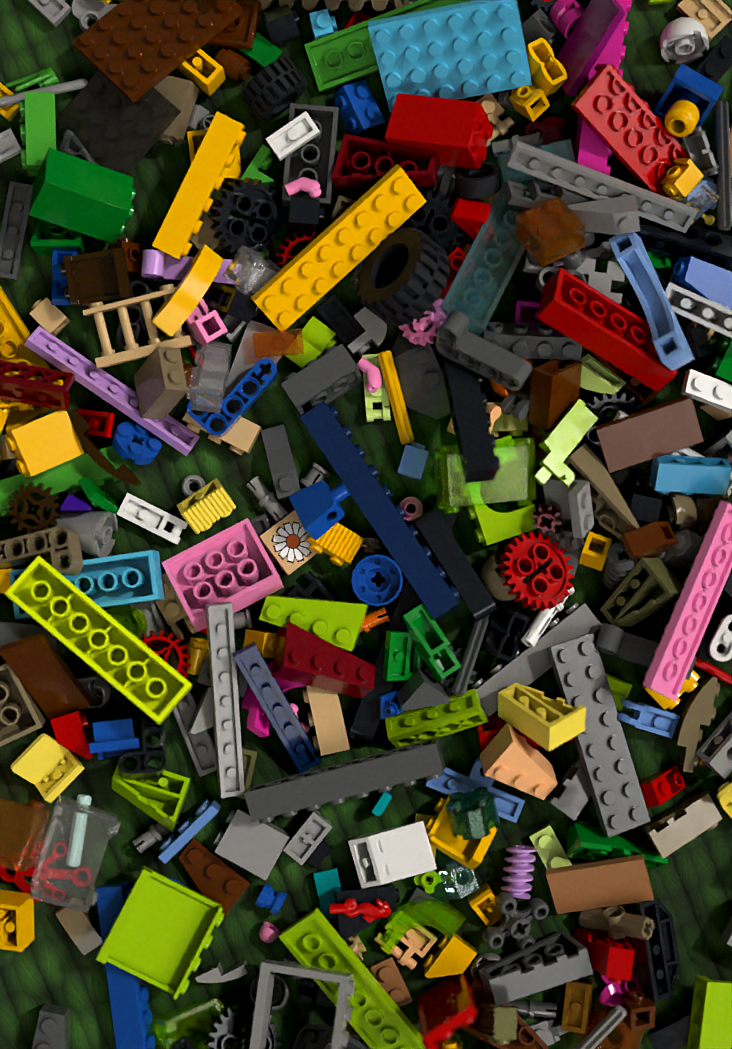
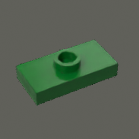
(97, 495)

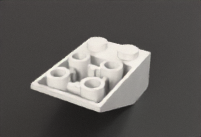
(392, 854)

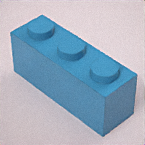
(690, 475)

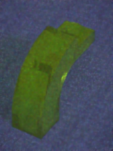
(417, 913)

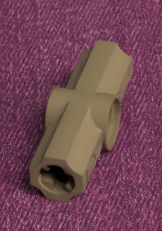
(617, 922)

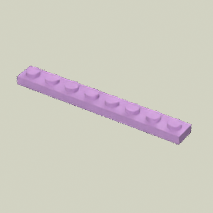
(108, 389)

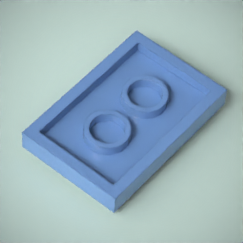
(188, 829)

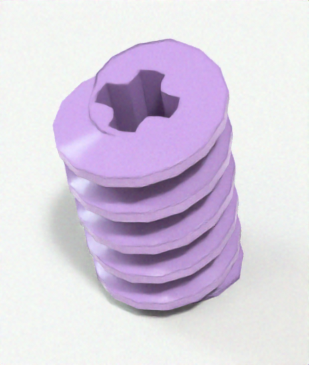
(519, 870)

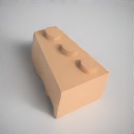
(517, 764)

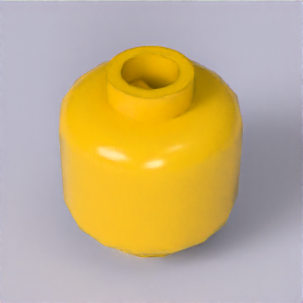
(681, 118)

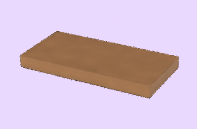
(600, 884)

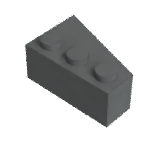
(572, 789)

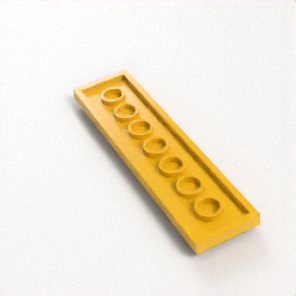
(339, 248)

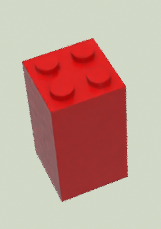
(443, 125)

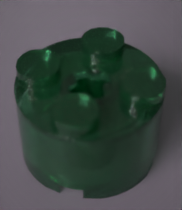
(472, 813)

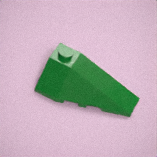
(589, 843)

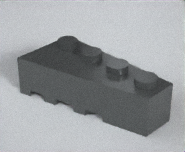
(536, 968)
(52, 1028)

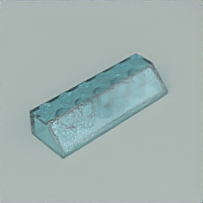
(487, 266)

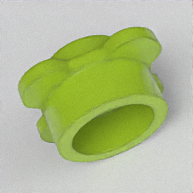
(428, 885)

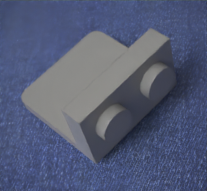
(574, 503)

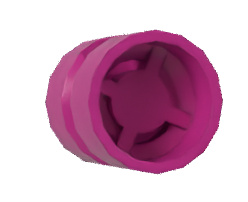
(566, 15)

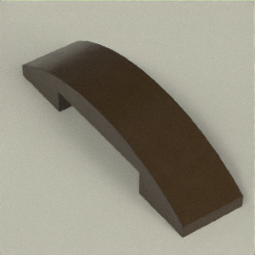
(81, 429)

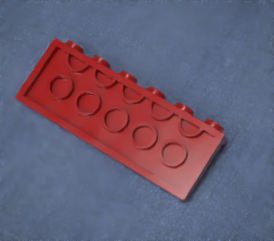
(628, 127)
(444, 1009)

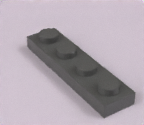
(14, 229)

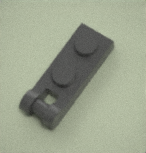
(522, 396)

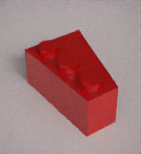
(607, 956)

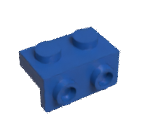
(358, 108)

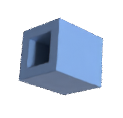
(413, 461)

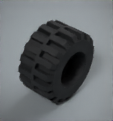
(274, 89)

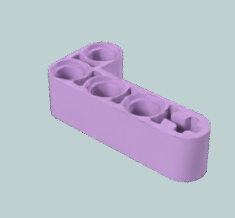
(168, 269)

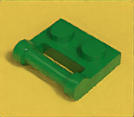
(398, 656)

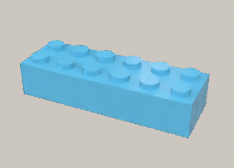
(113, 580)

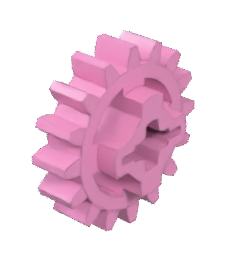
(426, 326)

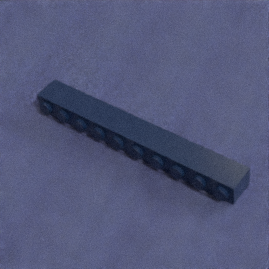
(380, 511)

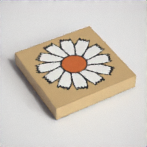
(288, 543)

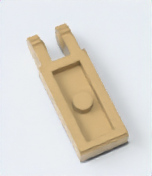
(173, 609)

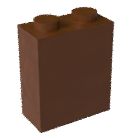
(553, 391)

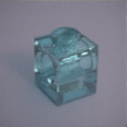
(467, 884)

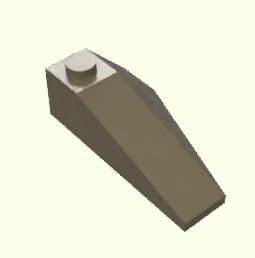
(606, 499)

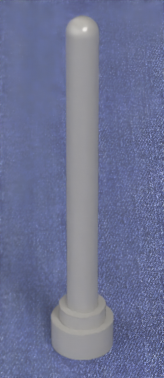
(57, 89)

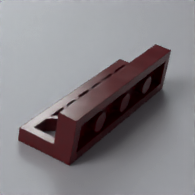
(35, 392)

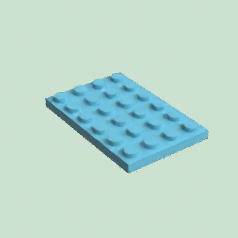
(452, 51)

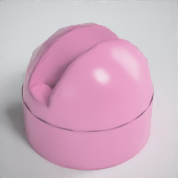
(268, 932)

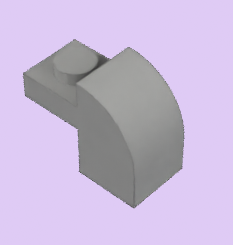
(374, 329)

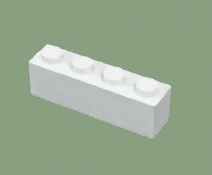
(700, 309)

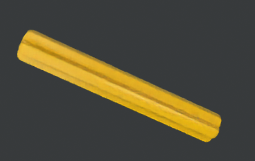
(396, 397)

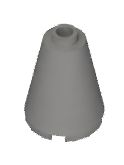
(93, 529)

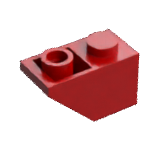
(73, 732)
(661, 786)

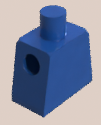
(319, 507)

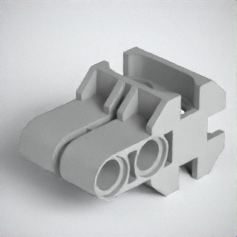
(601, 281)

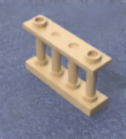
(132, 350)

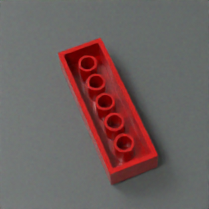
(603, 328)

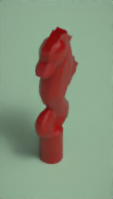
(369, 911)

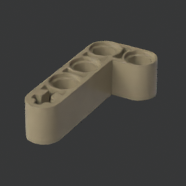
(52, 548)

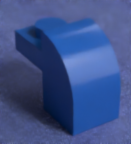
(59, 281)

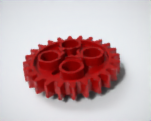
(550, 589)

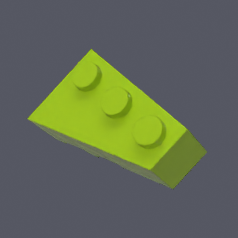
(157, 797)

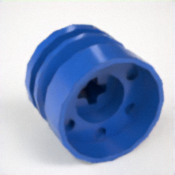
(367, 589)

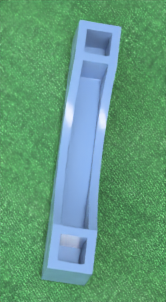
(662, 321)

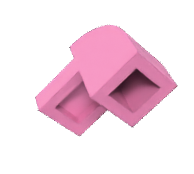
(205, 324)

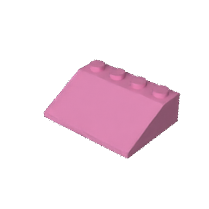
(222, 569)

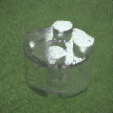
(250, 270)

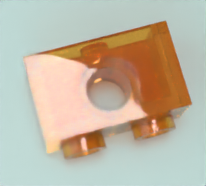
(626, 1040)

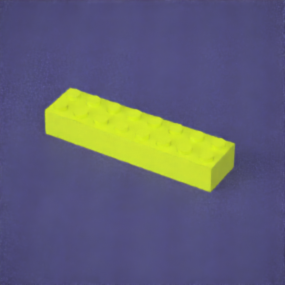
(99, 640)

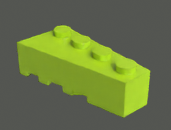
(330, 620)

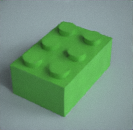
(39, 129)

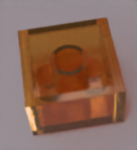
(550, 231)

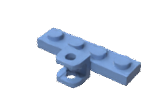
(452, 781)

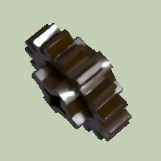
(28, 498)

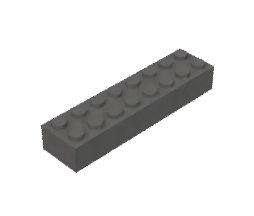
(345, 779)

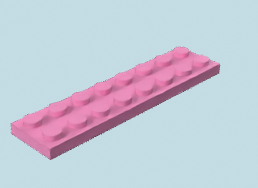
(694, 607)

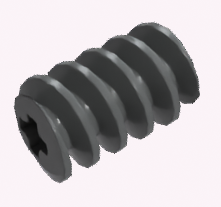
(617, 566)

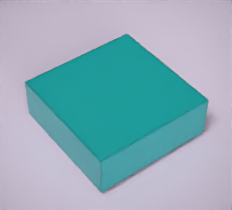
(381, 803)

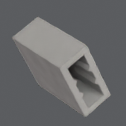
(251, 843)

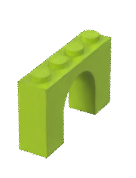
(498, 526)

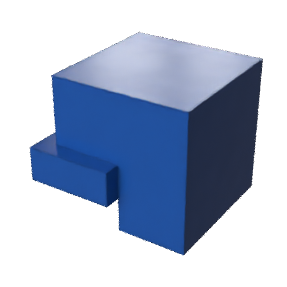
(115, 736)

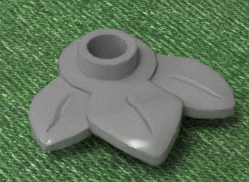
(90, 11)

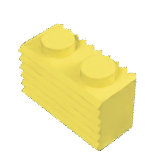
(206, 506)

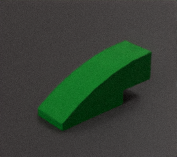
(431, 642)

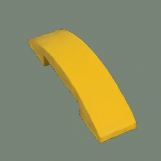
(189, 291)

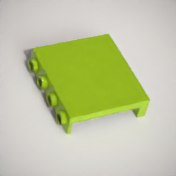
(161, 931)
(711, 1015)

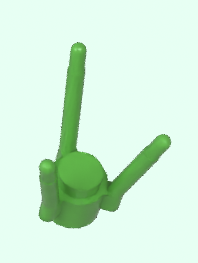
(42, 78)

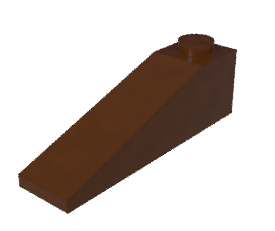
(525, 1034)

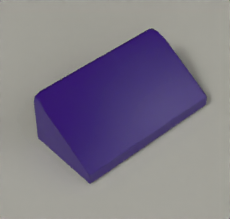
(76, 503)

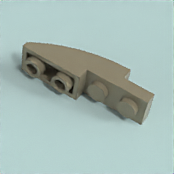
(696, 711)

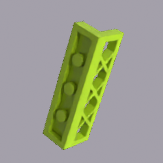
(416, 722)

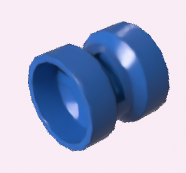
(270, 899)

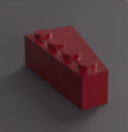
(366, 160)
(319, 664)

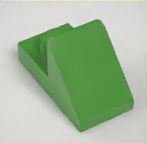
(260, 162)

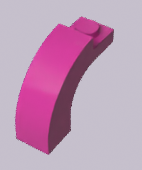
(257, 719)

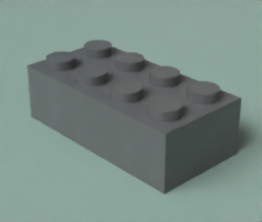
(317, 156)

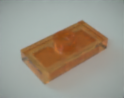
(278, 343)

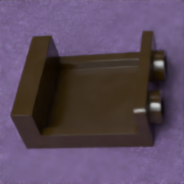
(96, 277)

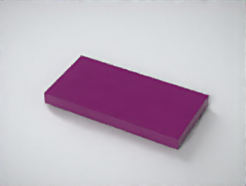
(588, 41)

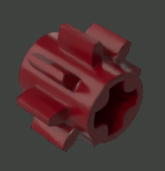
(546, 524)

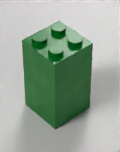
(82, 196)

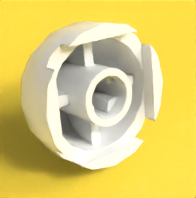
(683, 40)

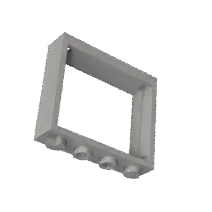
(265, 991)

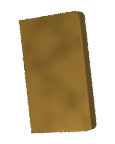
(577, 1006)

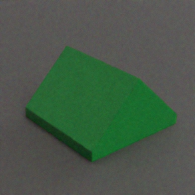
(52, 236)

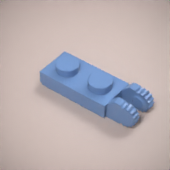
(650, 718)

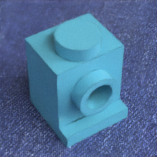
(322, 23)

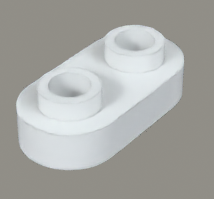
(722, 636)

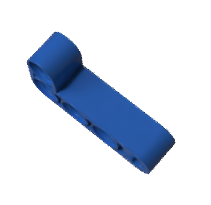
(238, 395)

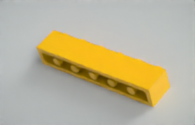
(198, 186)

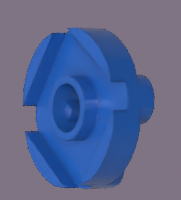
(143, 451)

